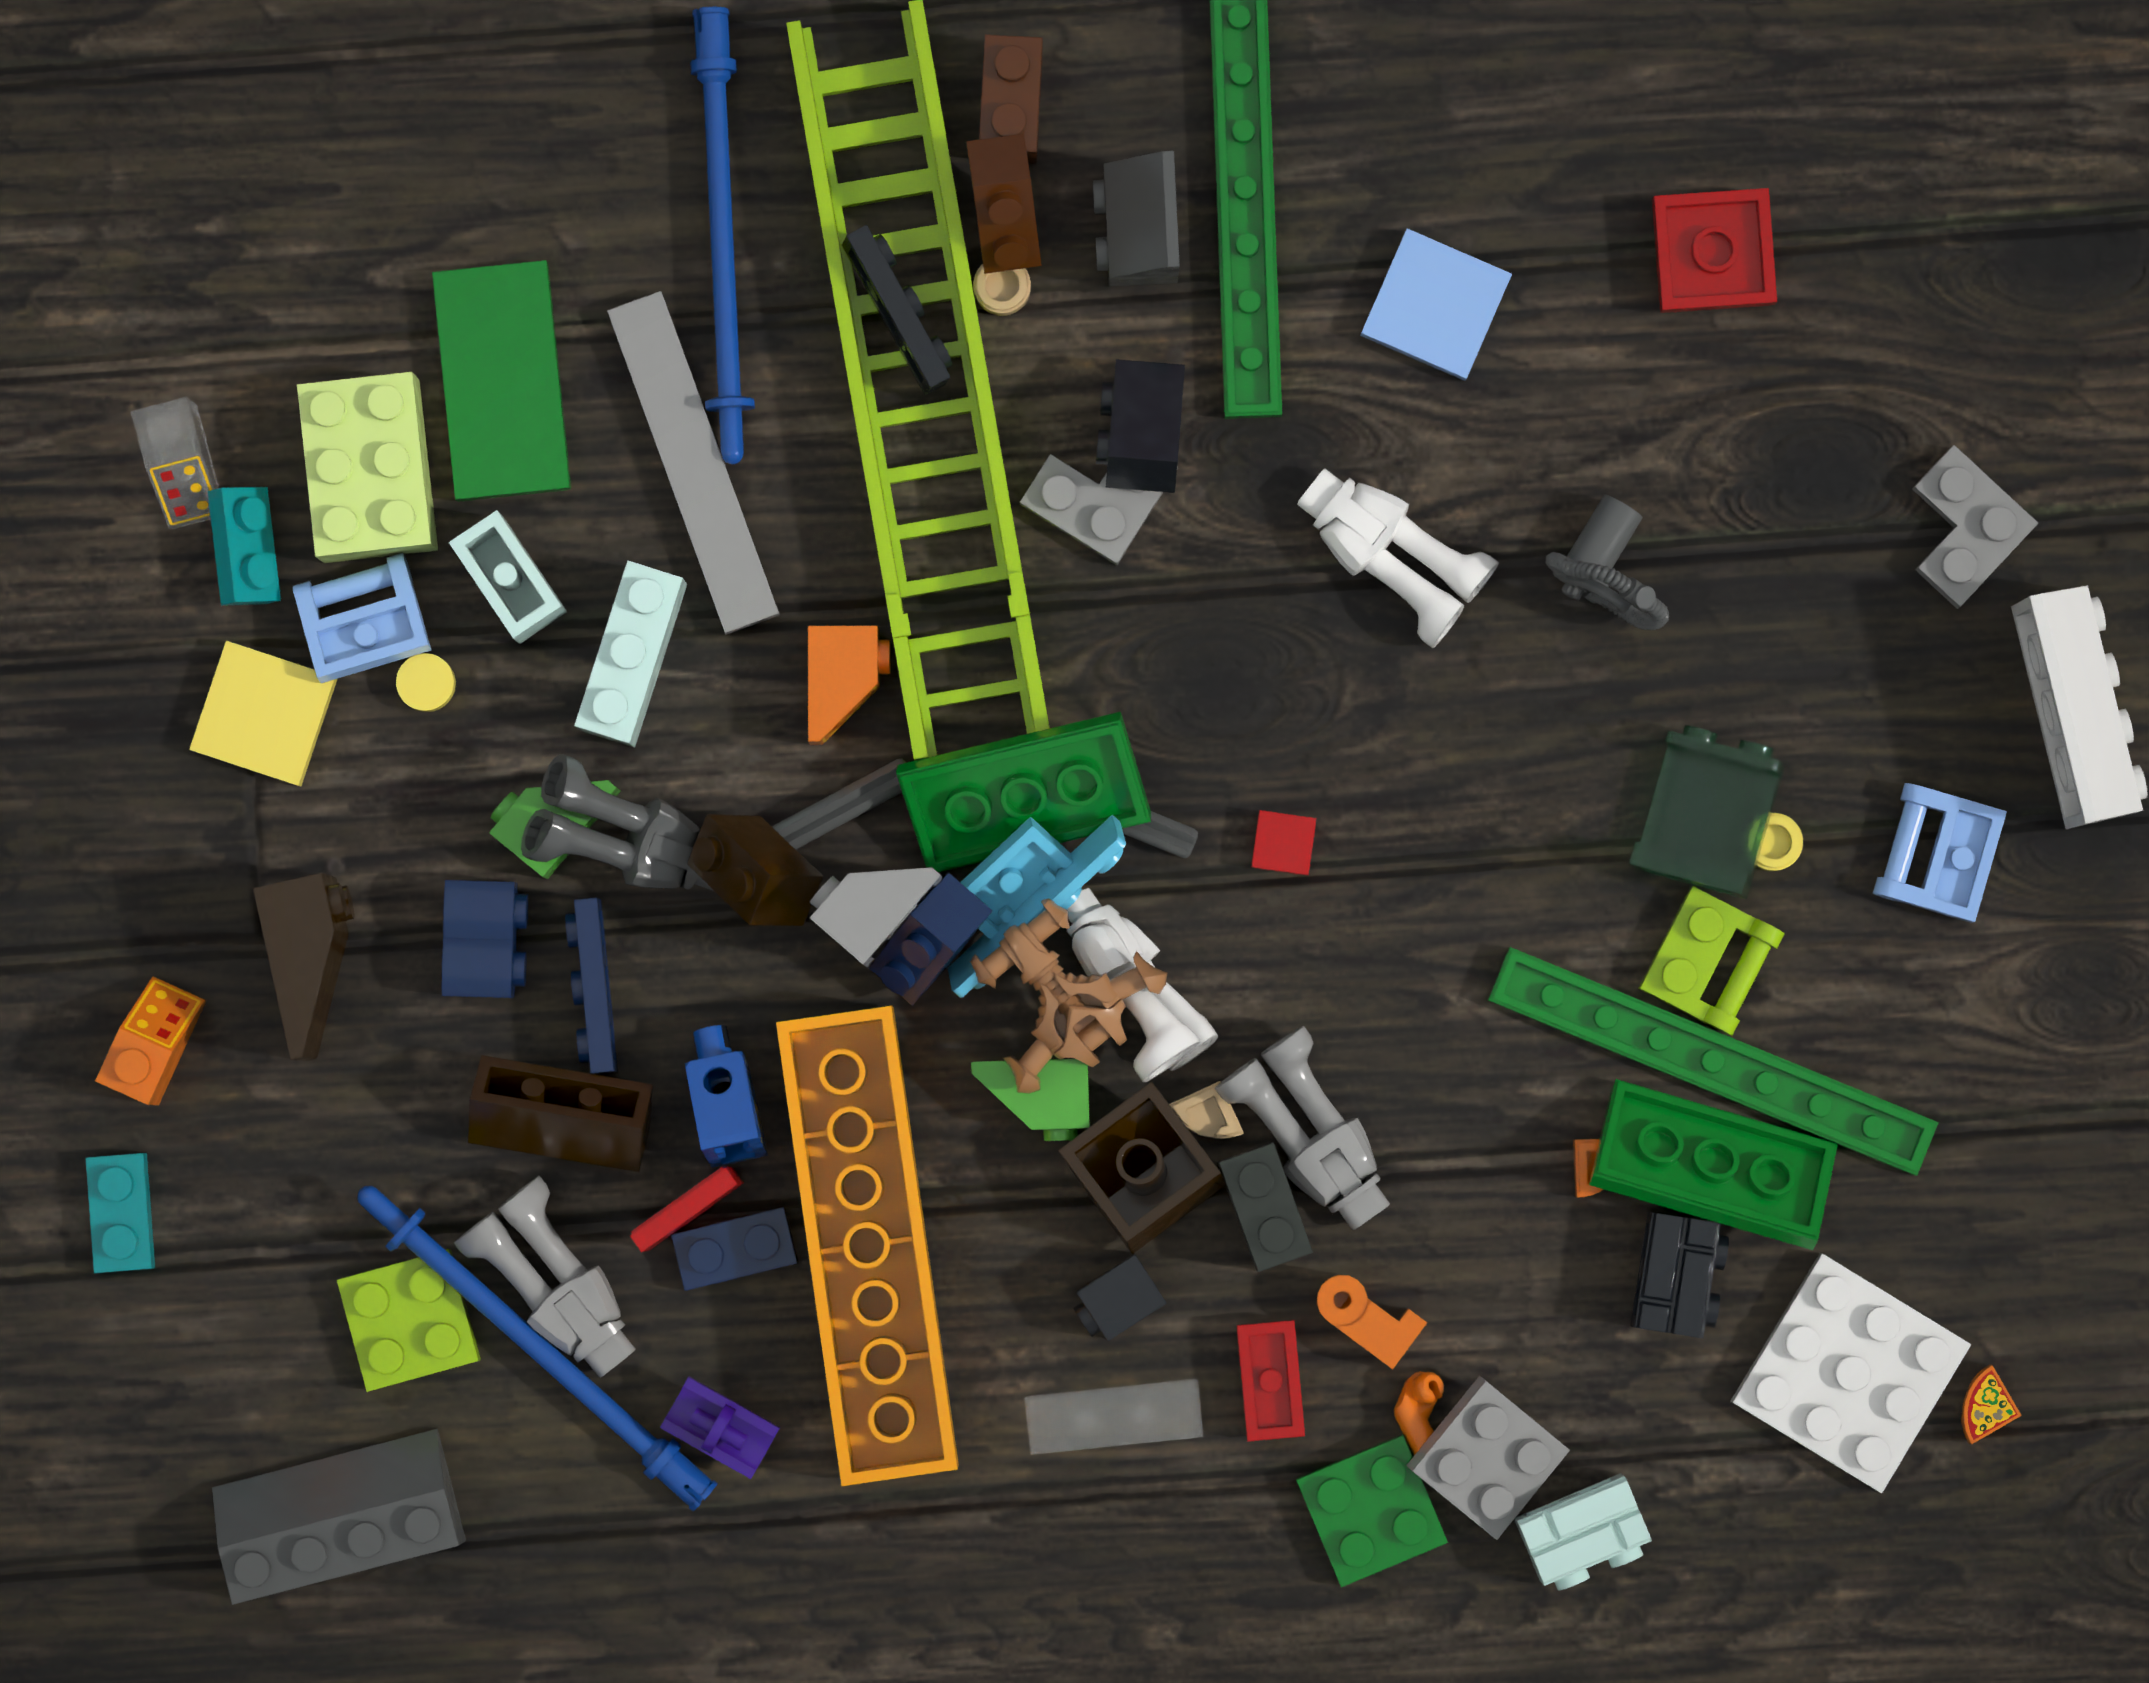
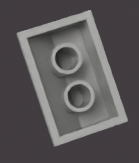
(870, 907)

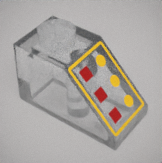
(176, 460)

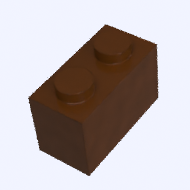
(1012, 89)
(1004, 203)

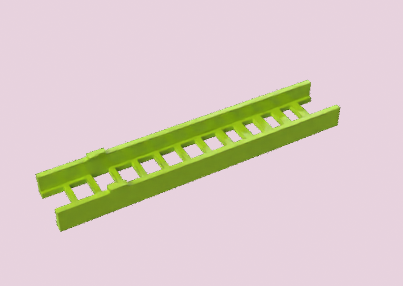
(850, 307)

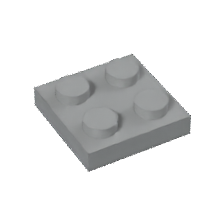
(1488, 1457)

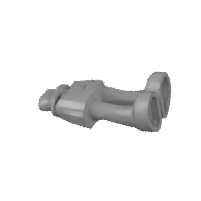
(1335, 1163)
(576, 1313)

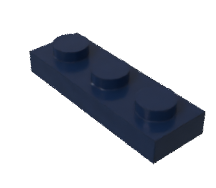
(592, 986)

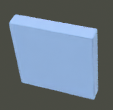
(1436, 304)

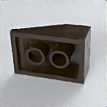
(305, 948)

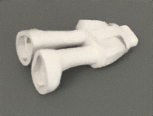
(1360, 526)
(1171, 1025)

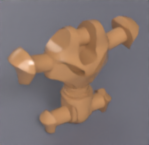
(1074, 1010)

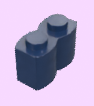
(481, 939)

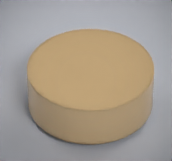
(1002, 291)

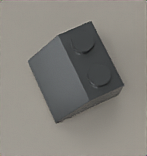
(1140, 220)

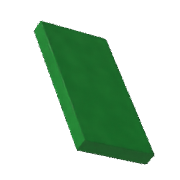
(501, 380)
(1059, 776)
(1714, 1164)

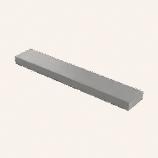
(693, 462)

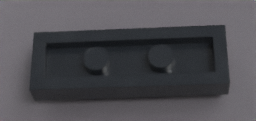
(898, 308)

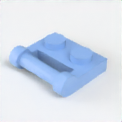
(366, 634)
(1958, 859)

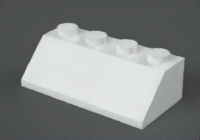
(2078, 706)

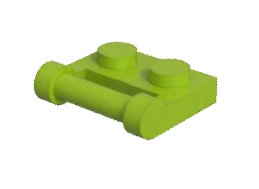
(1693, 952)

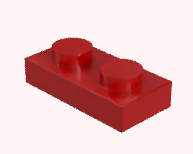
(1270, 1380)

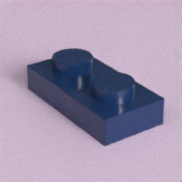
(734, 1248)

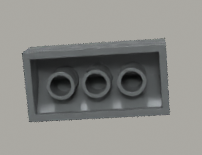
(336, 1516)

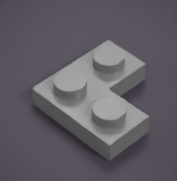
(1088, 511)
(1983, 521)

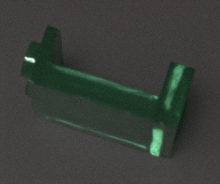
(1709, 812)

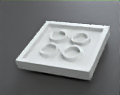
(1850, 1372)

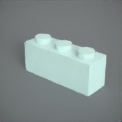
(631, 654)

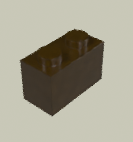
(754, 870)

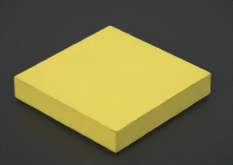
(262, 714)

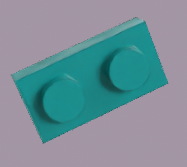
(244, 546)
(120, 1212)

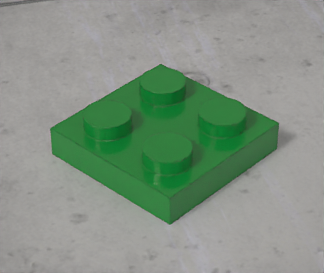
(1371, 1510)

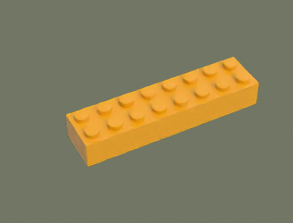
(867, 1245)

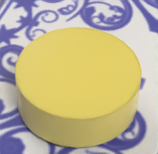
(425, 682)
(1781, 843)

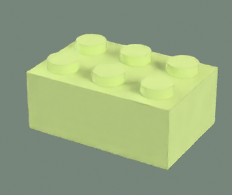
(367, 467)

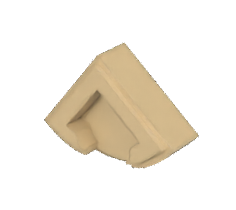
(1208, 1114)

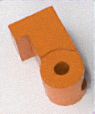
(1346, 1306)

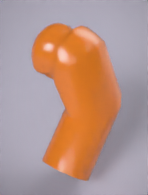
(1416, 1405)

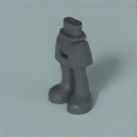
(657, 838)

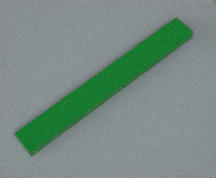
(1245, 209)
(1712, 1061)

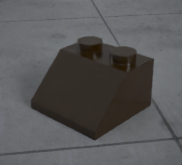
(1142, 1167)

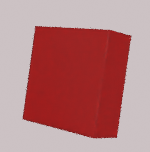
(1283, 843)

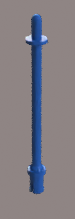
(714, 70)
(658, 1456)

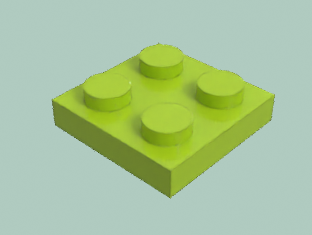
(406, 1323)

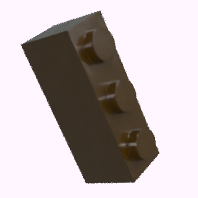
(560, 1113)

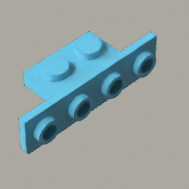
(1024, 873)

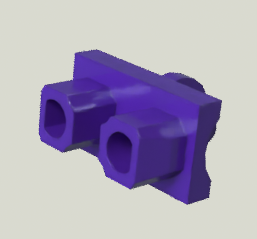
(720, 1427)

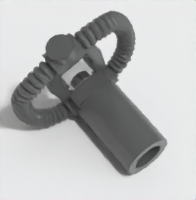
(1590, 568)

